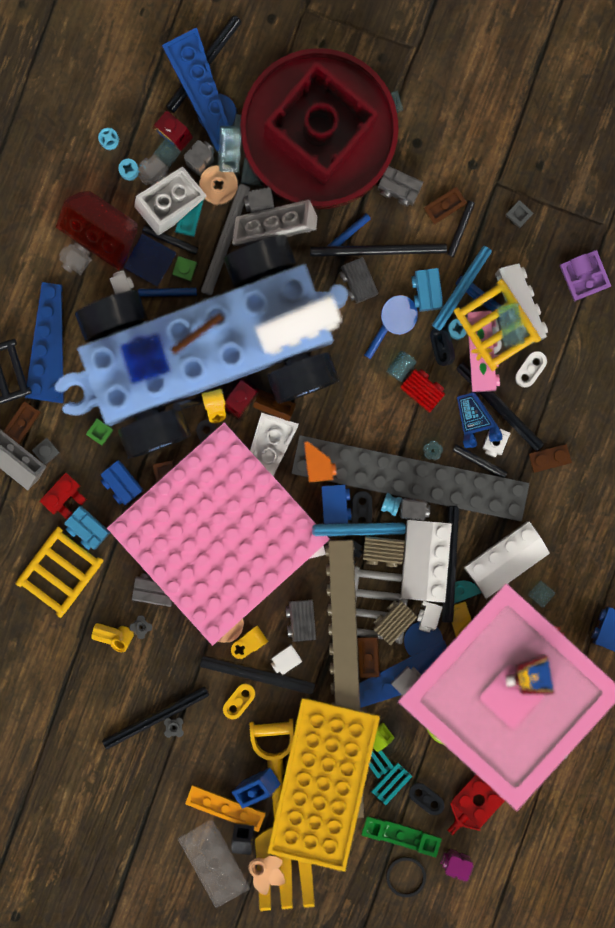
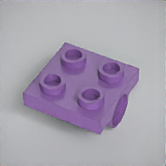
(585, 275)

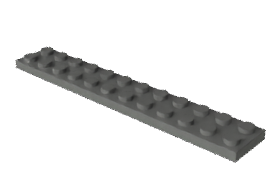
(419, 479)

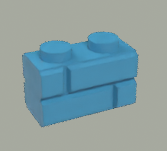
(428, 290)
(87, 528)

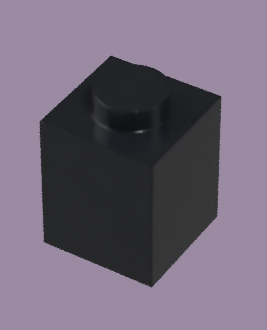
(242, 839)

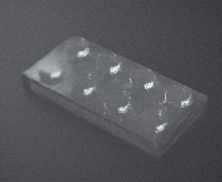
(214, 863)

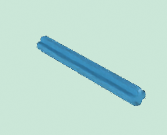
(461, 288)
(358, 529)

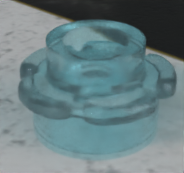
(433, 445)

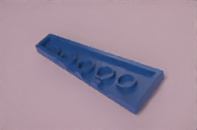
(195, 75)
(47, 348)
(380, 688)

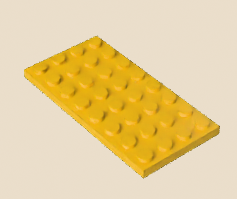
(323, 784)

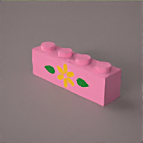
(481, 375)

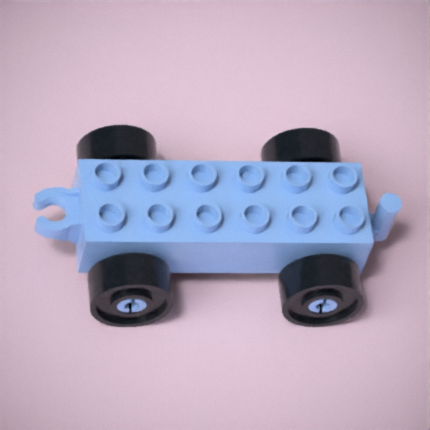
(213, 359)

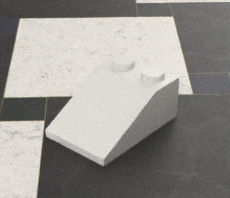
(169, 200)

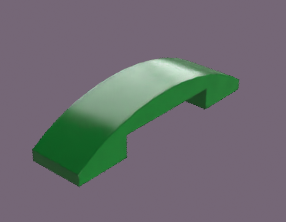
(401, 835)

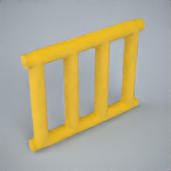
(471, 329)
(72, 593)

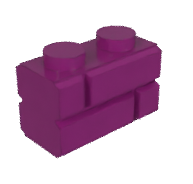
(457, 865)

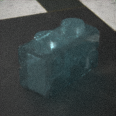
(229, 149)
(511, 325)

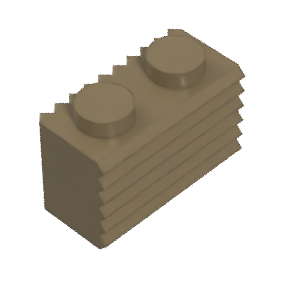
(383, 550)
(394, 622)

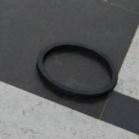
(408, 859)

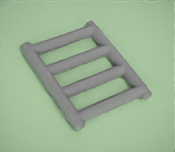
(376, 595)

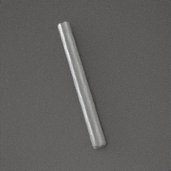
(225, 240)

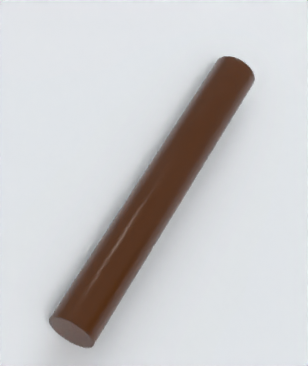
(196, 333)

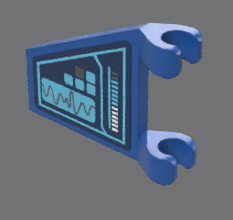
(476, 419)

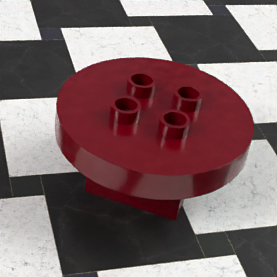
(319, 128)

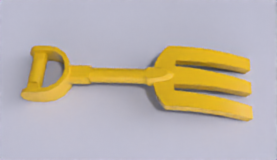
(262, 841)

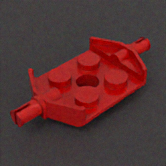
(472, 815)

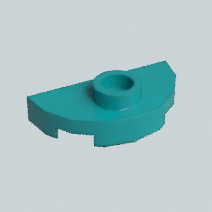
(465, 590)

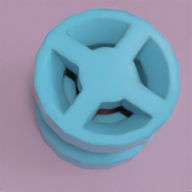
(105, 137)
(129, 173)
(456, 330)
(391, 504)

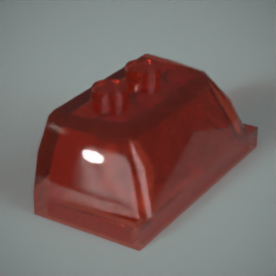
(98, 227)

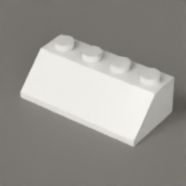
(277, 221)
(515, 277)
(298, 325)
(507, 559)
(426, 561)

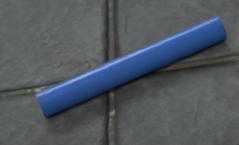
(350, 231)
(168, 292)
(376, 342)

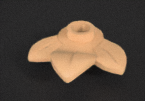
(269, 875)

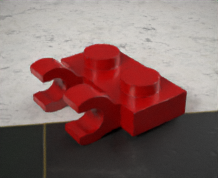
(60, 493)

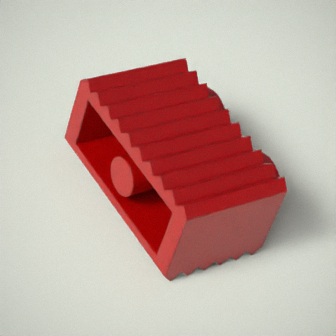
(423, 390)

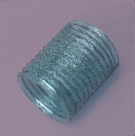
(401, 366)

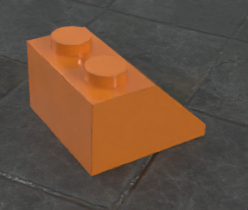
(318, 464)

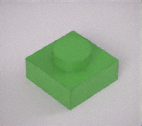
(184, 268)
(99, 432)

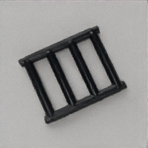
(24, 390)

